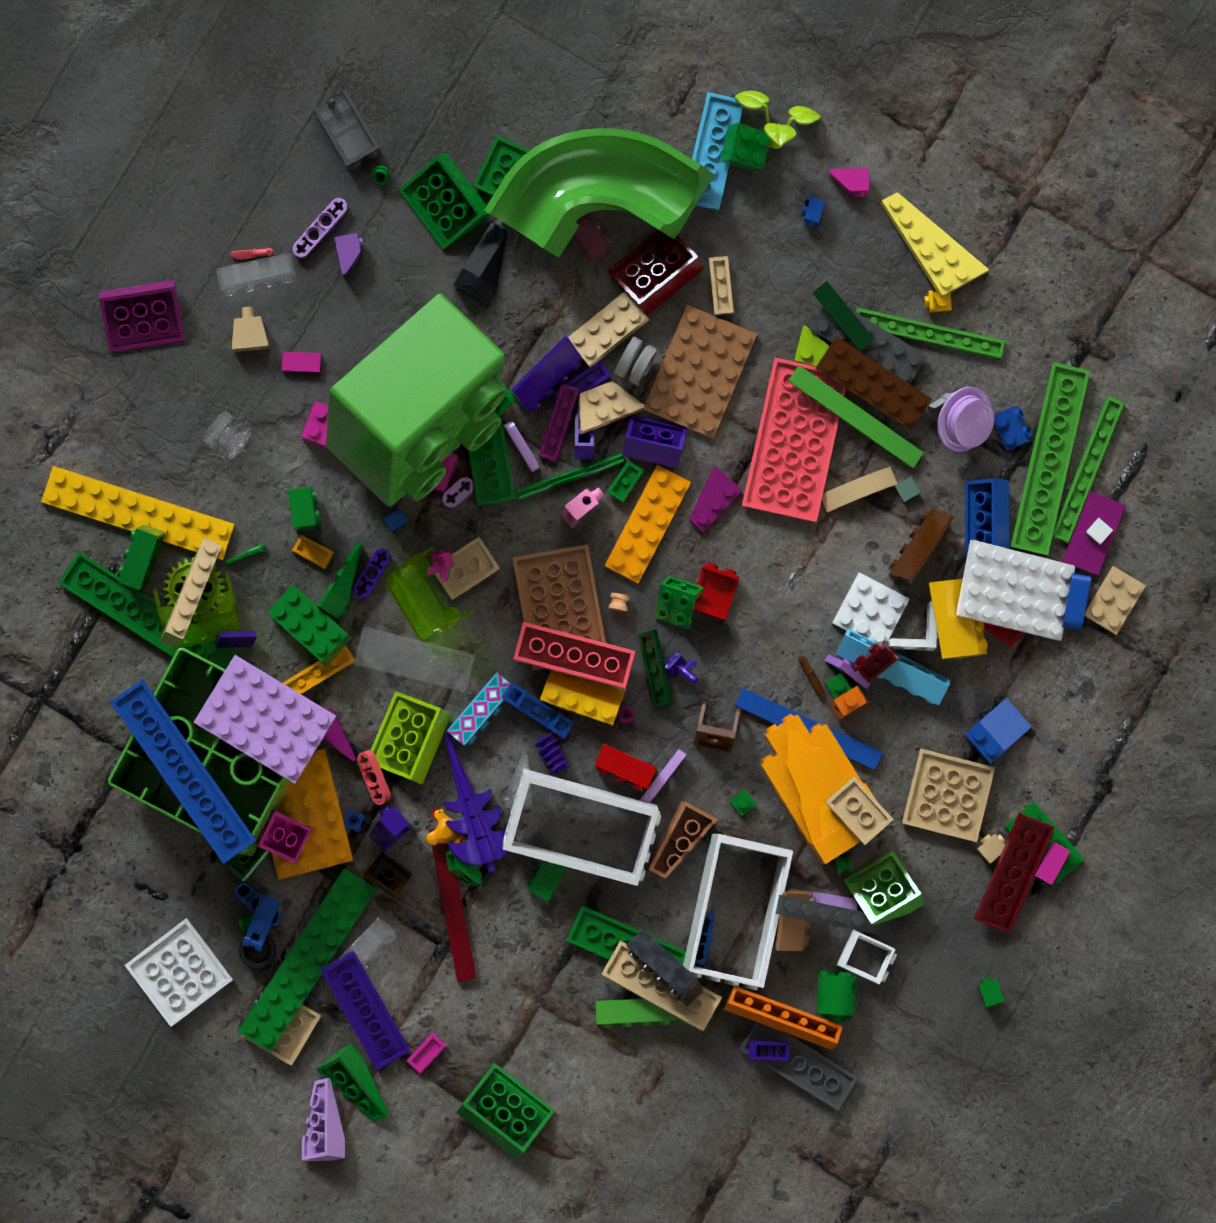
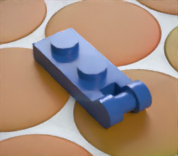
(261, 922)

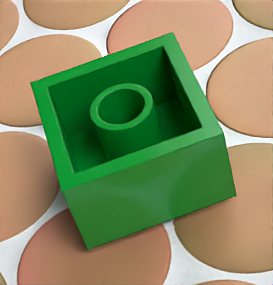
(745, 147)
(303, 509)

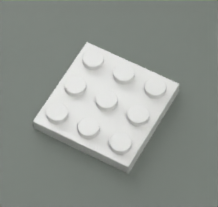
(871, 609)

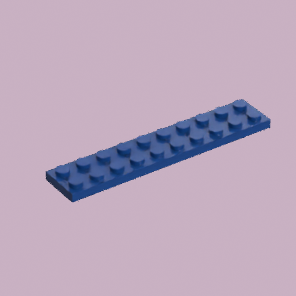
(183, 771)

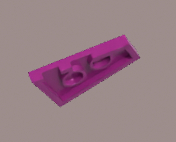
(714, 499)

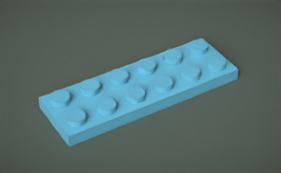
(717, 115)

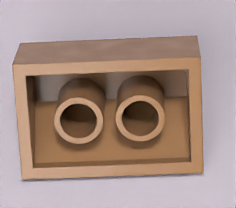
(792, 931)

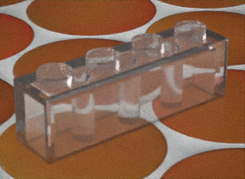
(256, 273)
(372, 941)

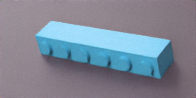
(903, 673)

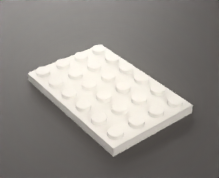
(1014, 590)

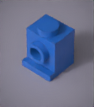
(813, 211)
(395, 520)

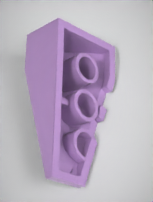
(324, 1133)

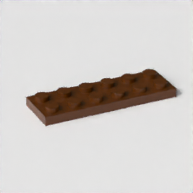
(873, 383)

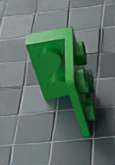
(677, 601)

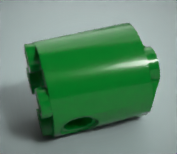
(836, 996)

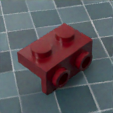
(875, 662)

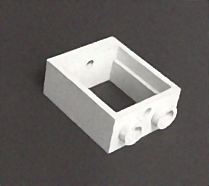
(889, 959)

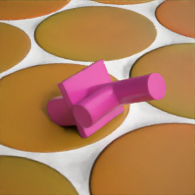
(441, 562)

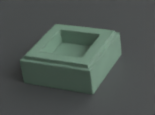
(907, 489)

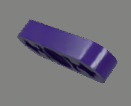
(384, 564)

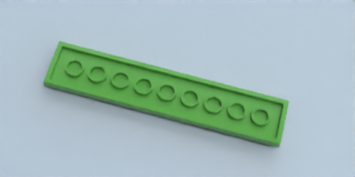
(1050, 459)

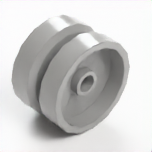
(634, 360)

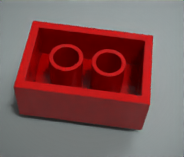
(624, 768)

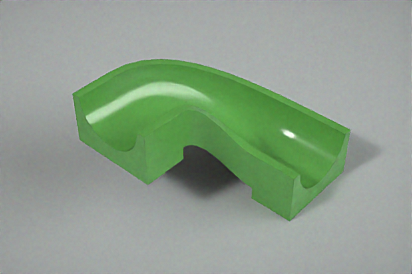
(594, 173)

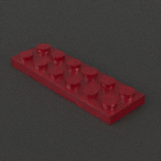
(1014, 872)

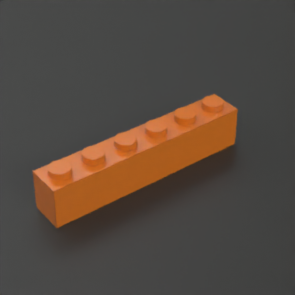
(783, 1017)

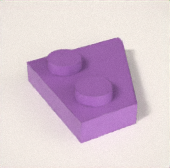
(846, 668)

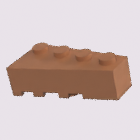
(680, 837)

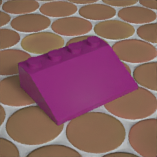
(141, 315)

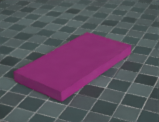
(1082, 549)

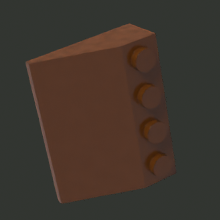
(920, 547)

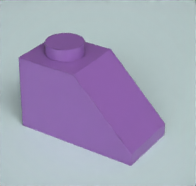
(348, 251)

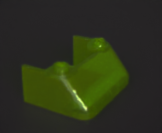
(419, 600)
(206, 625)

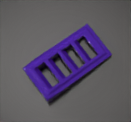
(752, 1051)

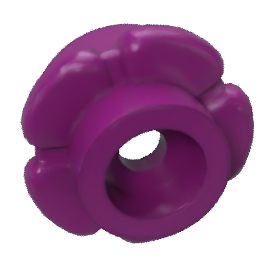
(625, 709)

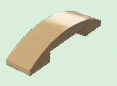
(858, 489)

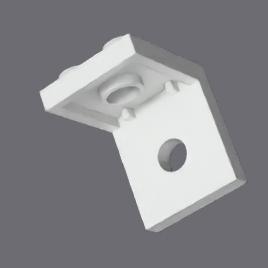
(919, 644)

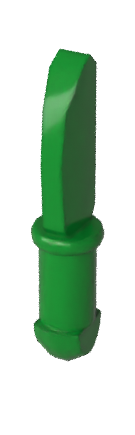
(249, 552)

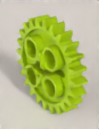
(176, 580)

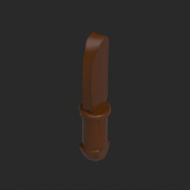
(813, 679)

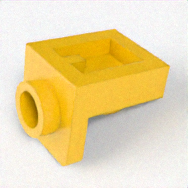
(936, 303)

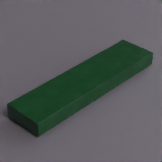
(843, 316)
(655, 669)

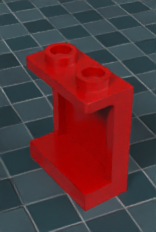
(717, 591)

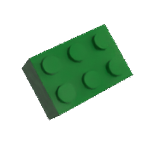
(140, 557)

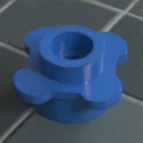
(357, 825)

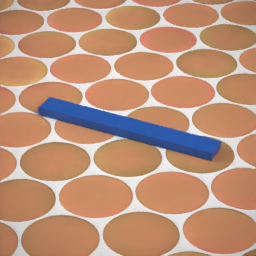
(775, 713)

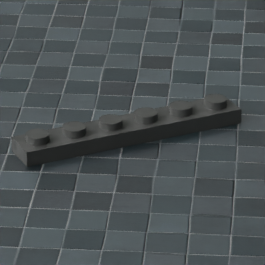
(825, 914)

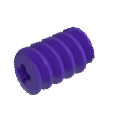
(552, 755)

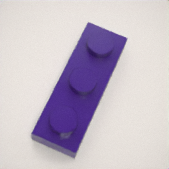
(589, 378)

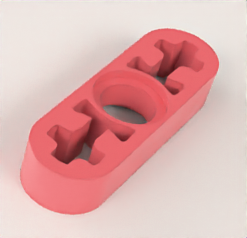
(371, 785)

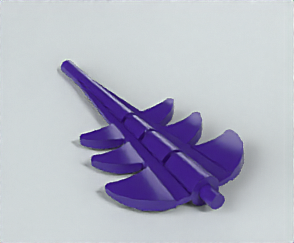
(482, 843)

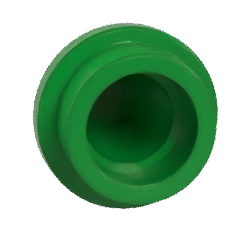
(381, 175)

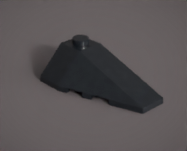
(482, 269)

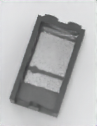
(347, 131)

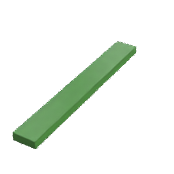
(936, 334)
(855, 417)
(1087, 469)

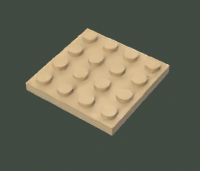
(948, 795)

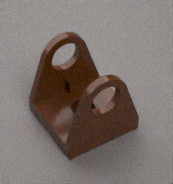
(715, 737)

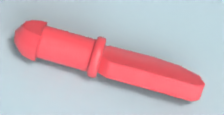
(246, 254)

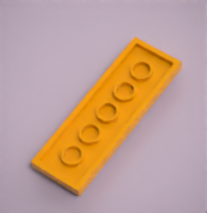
(647, 524)

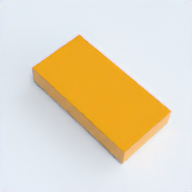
(313, 552)

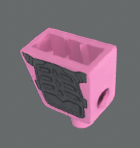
(576, 510)

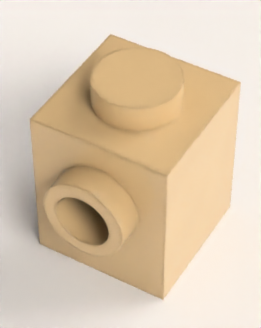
(991, 847)

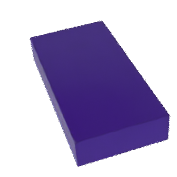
(235, 639)

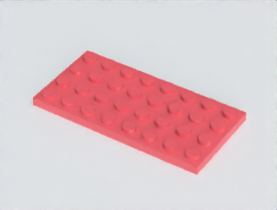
(791, 447)

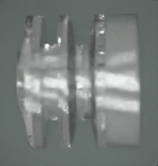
(225, 434)

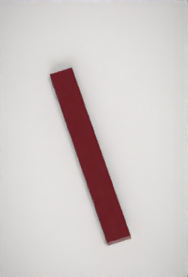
(454, 915)

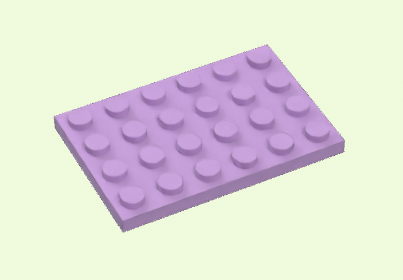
(265, 719)

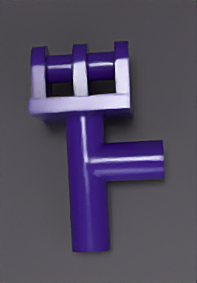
(678, 664)

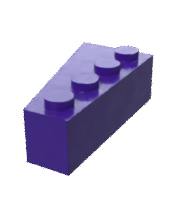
(390, 828)

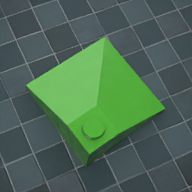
(884, 890)

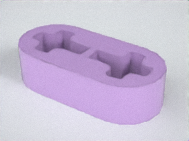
(455, 489)

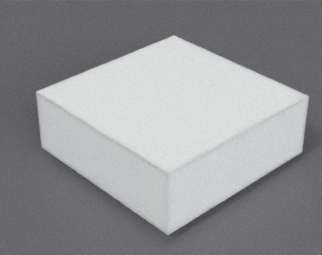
(1099, 531)

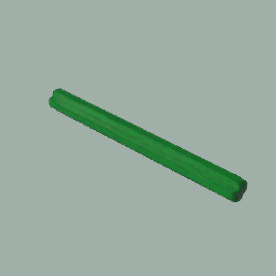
(570, 476)

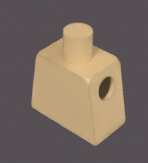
(249, 332)

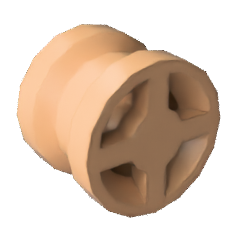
(618, 602)

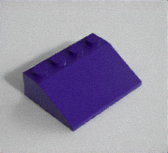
(547, 375)

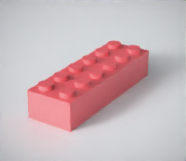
(574, 655)

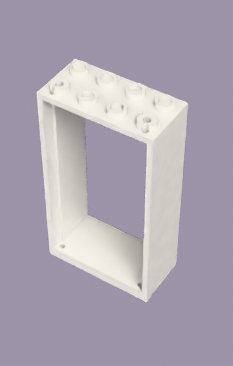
(590, 793)
(771, 919)

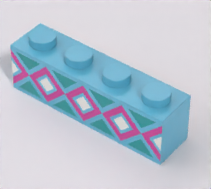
(479, 711)

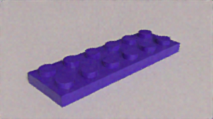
(365, 1010)

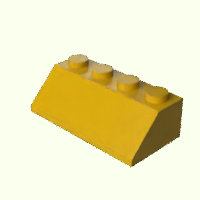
(583, 697)

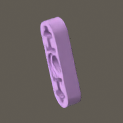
(521, 446)

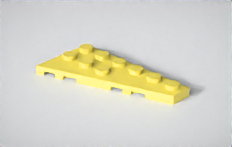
(938, 254)

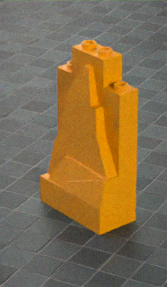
(804, 776)

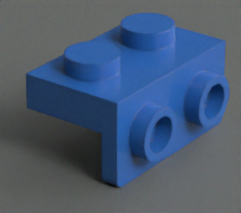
(1012, 427)

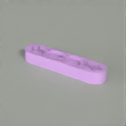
(317, 226)
(663, 776)

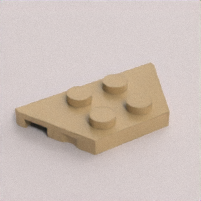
(605, 405)

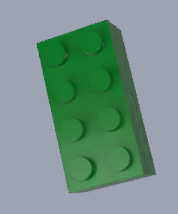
(309, 625)

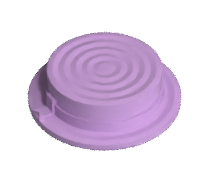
(965, 419)

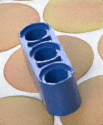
(1076, 601)
(251, 897)

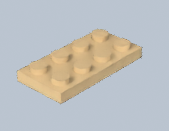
(608, 329)

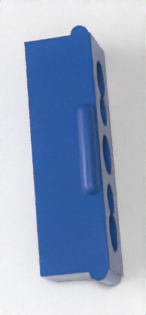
(709, 934)

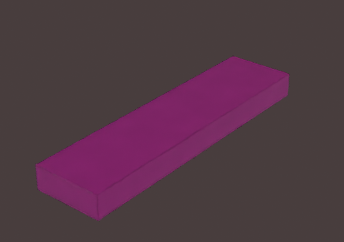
(559, 422)

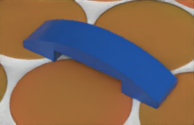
(537, 710)

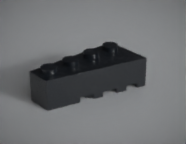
(664, 967)

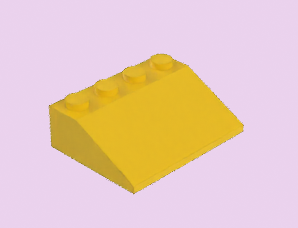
(957, 635)

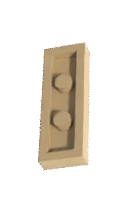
(721, 285)

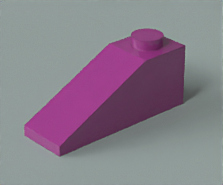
(338, 739)

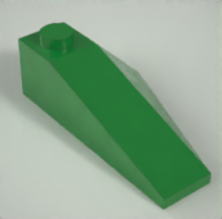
(337, 596)
(352, 1077)

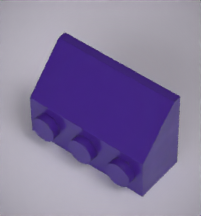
(654, 441)

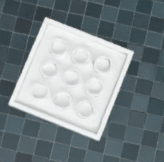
(179, 972)

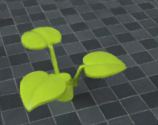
(777, 133)

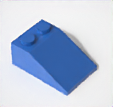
(997, 731)

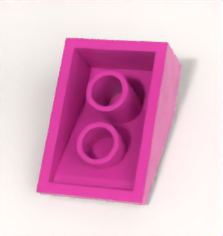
(283, 836)

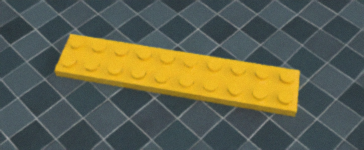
(131, 510)

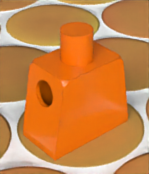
(848, 702)

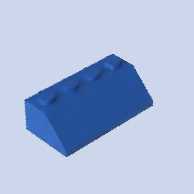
(987, 512)

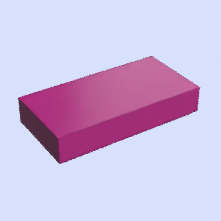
(301, 362)
(1052, 863)
(426, 1053)

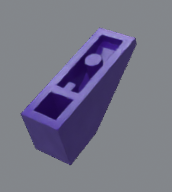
(583, 442)

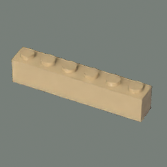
(190, 593)

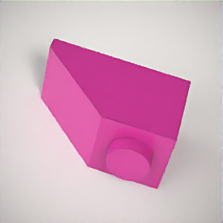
(852, 181)

